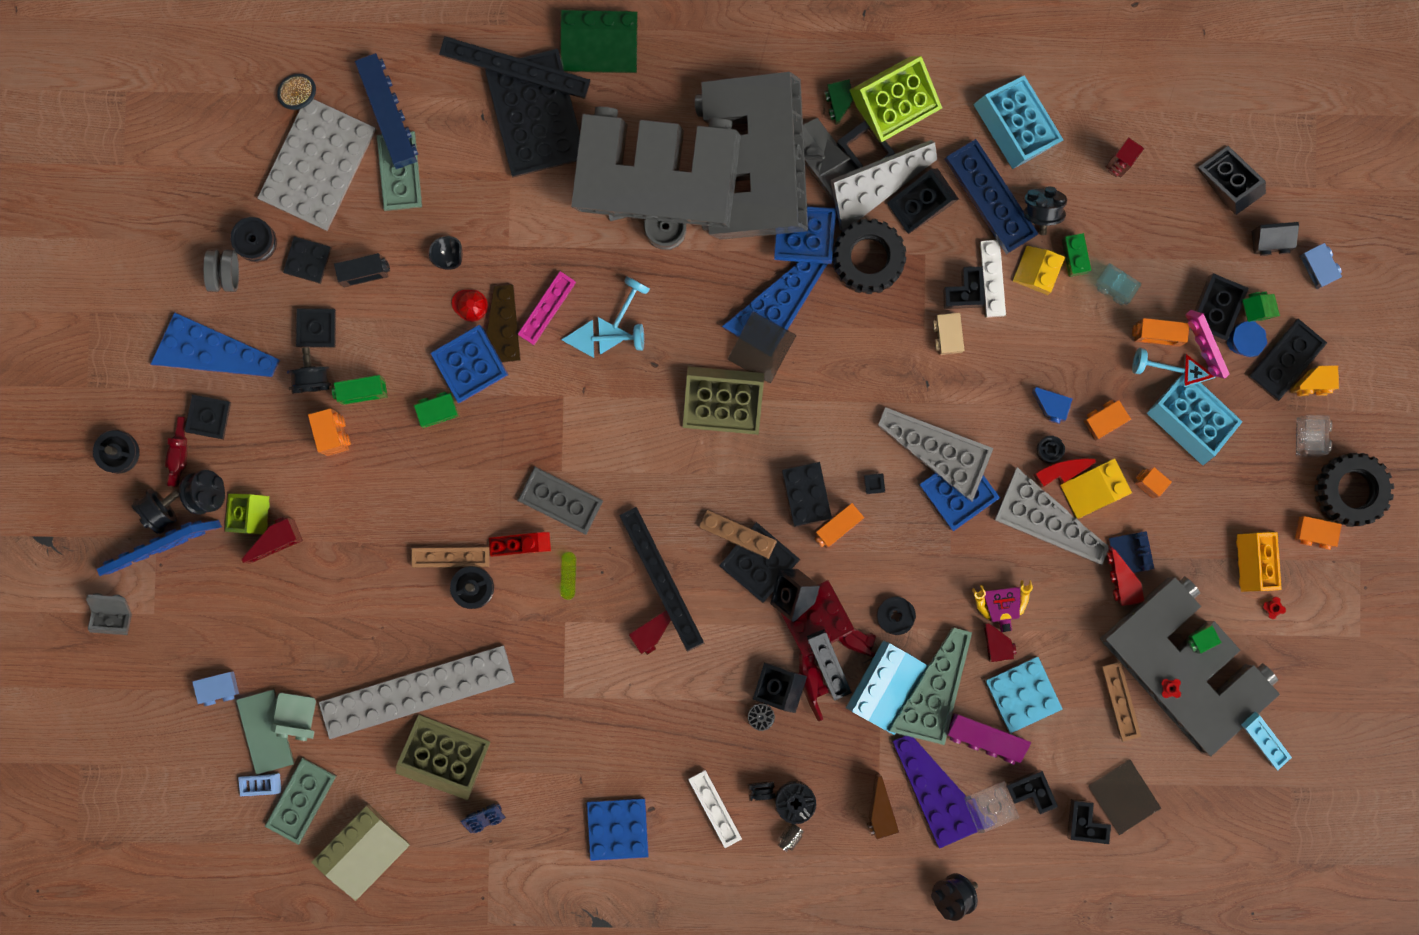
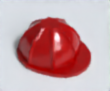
(470, 305)

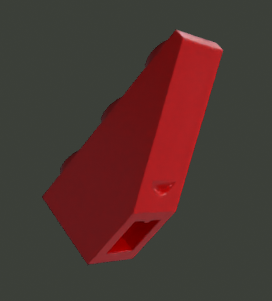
(520, 544)
(1127, 586)

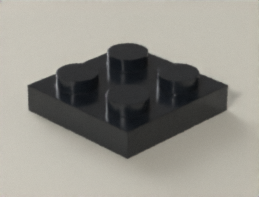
(307, 260)
(316, 328)
(208, 417)

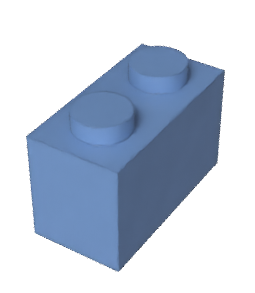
(1321, 265)
(216, 687)

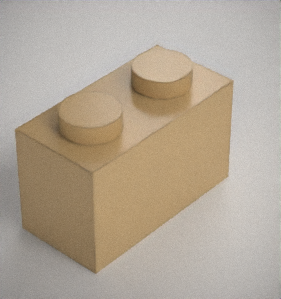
(949, 334)

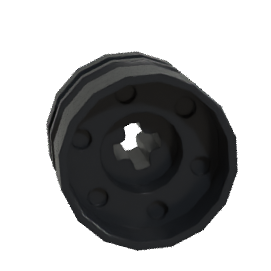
(787, 794)

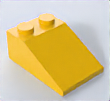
(1096, 488)

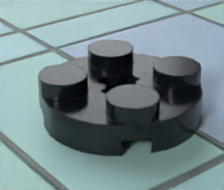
(890, 625)

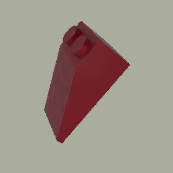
(276, 538)

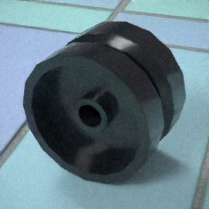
(243, 235)

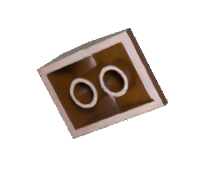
(881, 815)

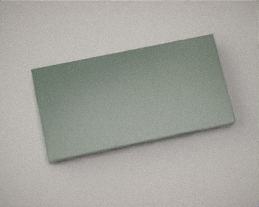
(399, 186)
(265, 747)
(300, 801)

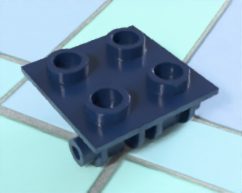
(1134, 551)
(477, 821)

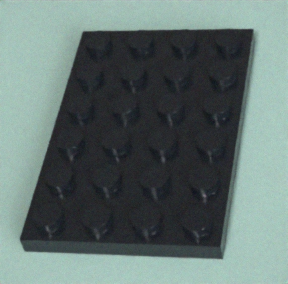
(534, 120)

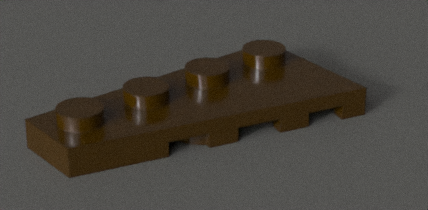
(503, 325)

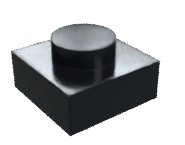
(874, 483)

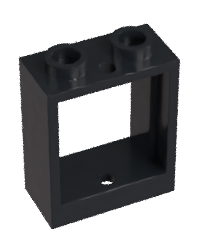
(852, 136)
(362, 270)

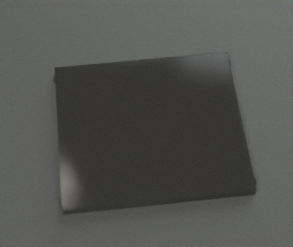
(762, 346)
(1124, 797)

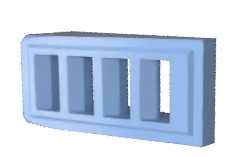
(272, 784)

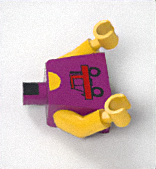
(1003, 604)

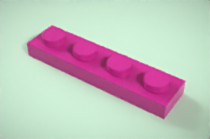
(547, 308)
(1207, 344)

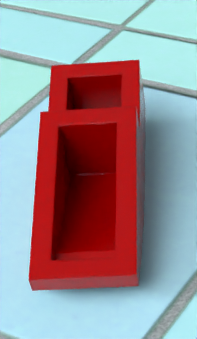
(1062, 471)

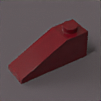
(650, 633)

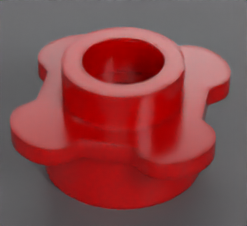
(1268, 606)
(1166, 684)

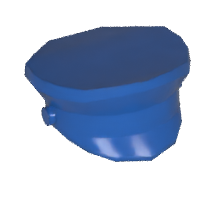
(1247, 339)

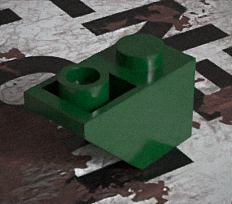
(840, 99)

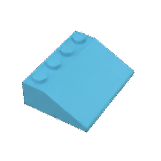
(1018, 121)
(1195, 419)
(886, 685)

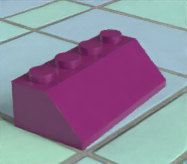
(987, 738)

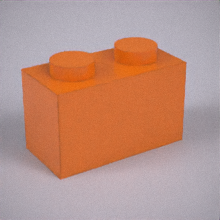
(1107, 419)
(1152, 482)
(1318, 532)

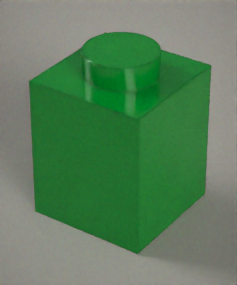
(1203, 639)

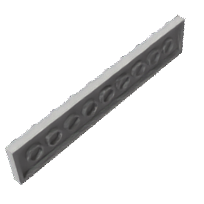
(416, 692)

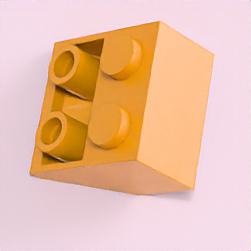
(1318, 380)

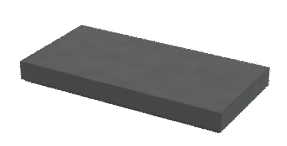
(560, 500)

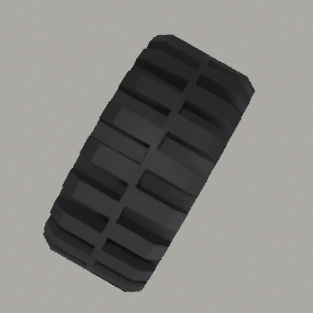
(887, 238)
(1378, 483)

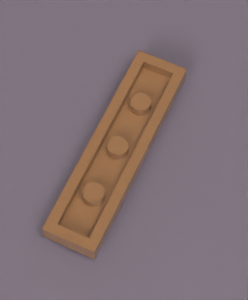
(738, 534)
(450, 557)
(1121, 701)

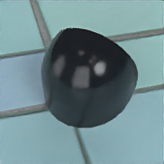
(446, 253)

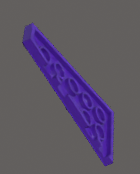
(936, 793)

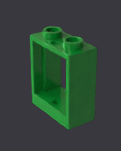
(360, 390)

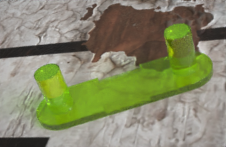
(568, 575)

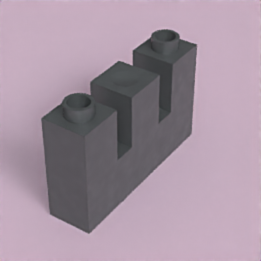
(768, 154)
(654, 184)
(1201, 713)

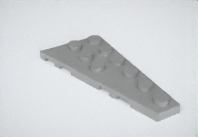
(868, 186)
(949, 455)
(1041, 516)

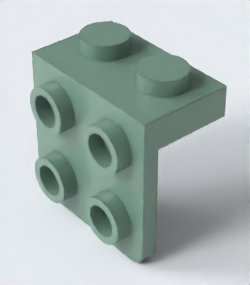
(293, 716)

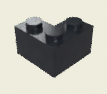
(969, 294)
(1035, 787)
(1081, 824)

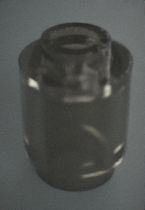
(790, 837)

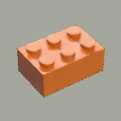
(329, 432)

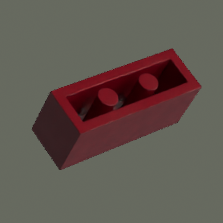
(1124, 158)

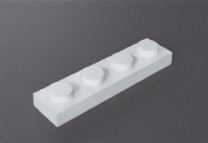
(992, 278)
(715, 809)

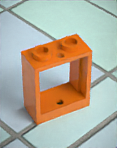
(1161, 332)
(838, 526)

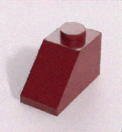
(998, 645)

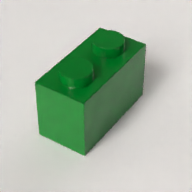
(1076, 255)
(1261, 306)
(436, 410)

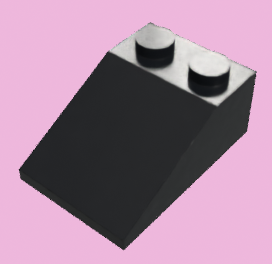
(1233, 180)
(922, 200)

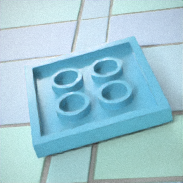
(1023, 694)

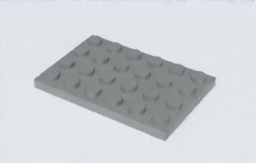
(317, 164)

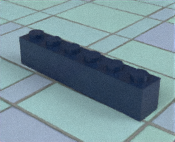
(386, 111)

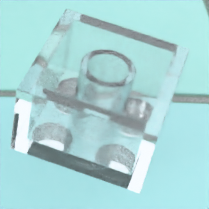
(1313, 435)
(991, 807)

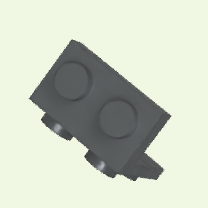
(108, 614)

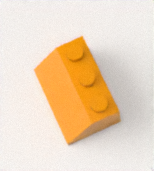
(1258, 562)

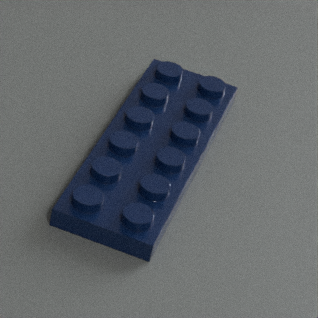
(991, 196)

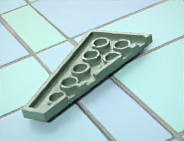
(932, 701)

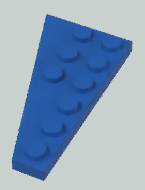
(782, 299)
(201, 348)
(171, 539)

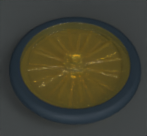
(296, 91)

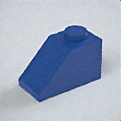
(1052, 404)

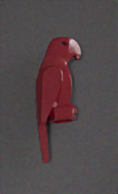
(177, 454)
(859, 642)
(814, 683)

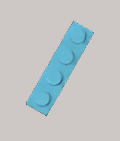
(1266, 740)

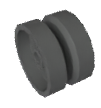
(662, 238)
(221, 270)

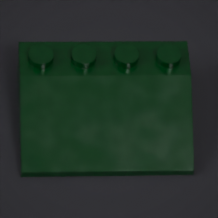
(599, 41)

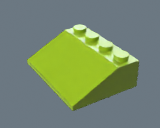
(897, 97)

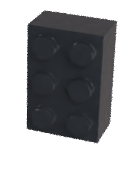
(1220, 305)
(806, 494)

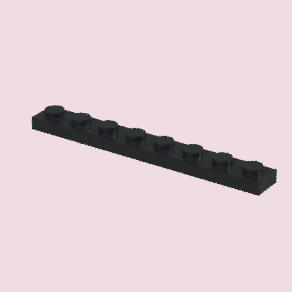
(514, 67)
(662, 579)

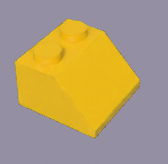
(1038, 269)

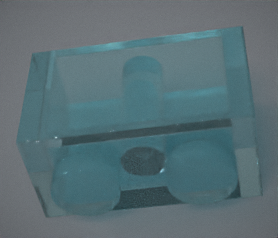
(1117, 284)

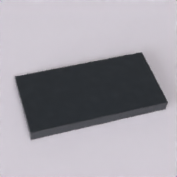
(1287, 359)

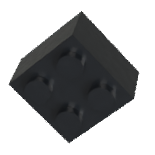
(779, 687)

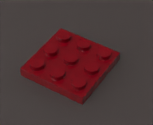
(824, 614)

